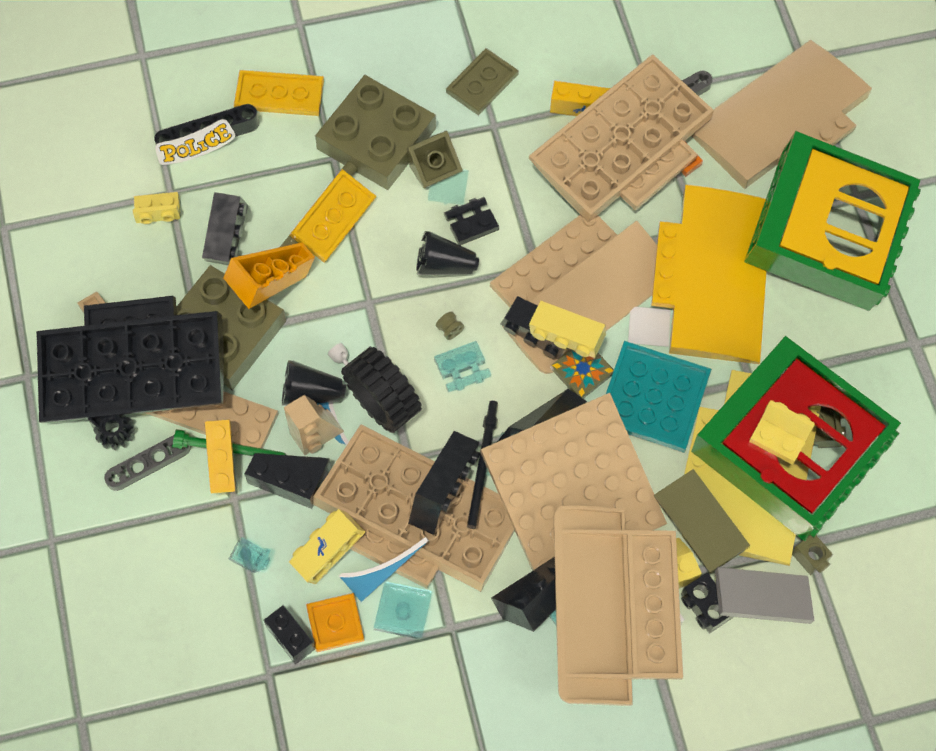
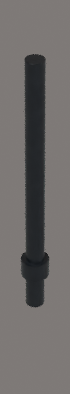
(489, 425)

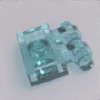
(461, 360)

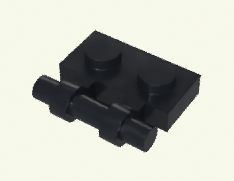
(474, 226)

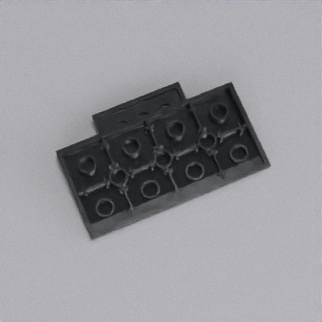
(130, 361)

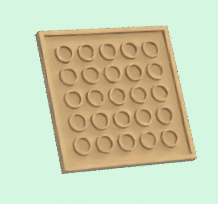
(570, 461)

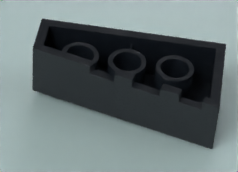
(443, 482)

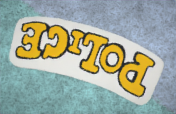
(195, 144)

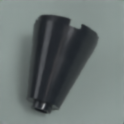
(444, 257)
(312, 383)

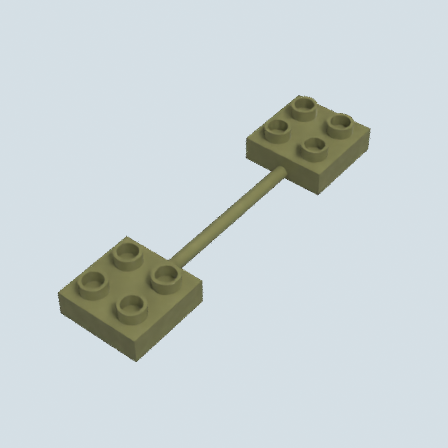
(366, 136)

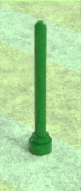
(184, 439)

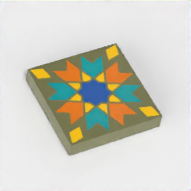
(582, 373)

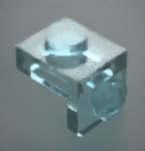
(250, 556)

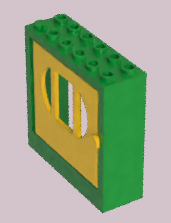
(804, 249)

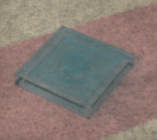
(403, 610)

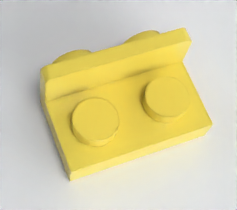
(156, 207)

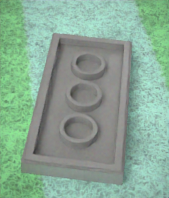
(764, 595)

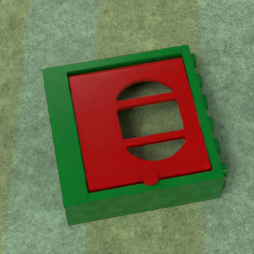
(801, 386)

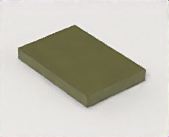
(482, 81)

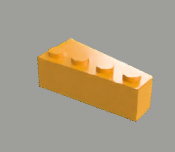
(267, 272)

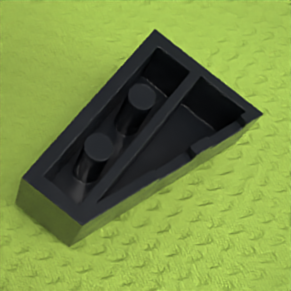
(517, 322)
(288, 476)

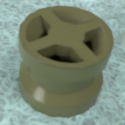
(450, 325)

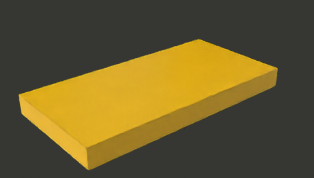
(280, 92)
(333, 215)

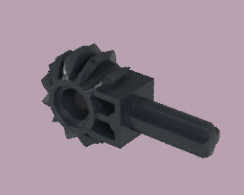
(102, 428)

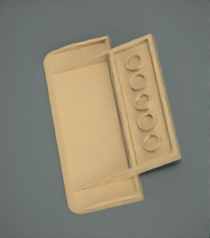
(584, 272)
(613, 605)

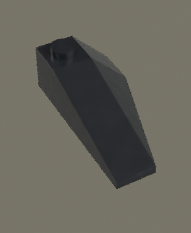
(561, 403)

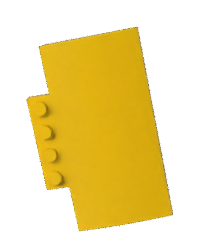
(705, 276)

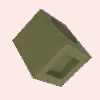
(812, 545)

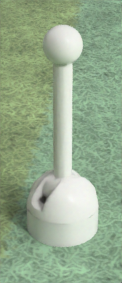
(339, 354)

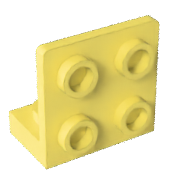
(782, 431)

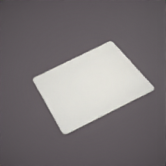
(649, 326)

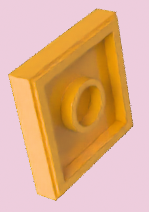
(335, 622)

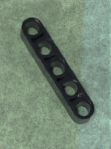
(235, 117)

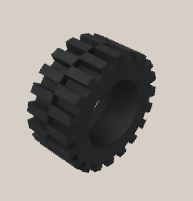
(381, 389)

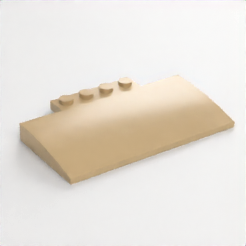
(800, 94)
(625, 141)
(377, 488)

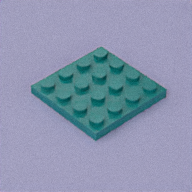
(657, 395)

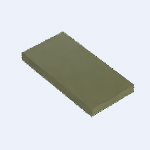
(701, 521)

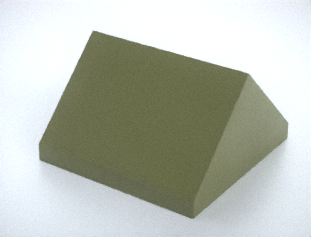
(433, 159)

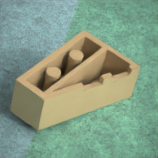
(310, 424)

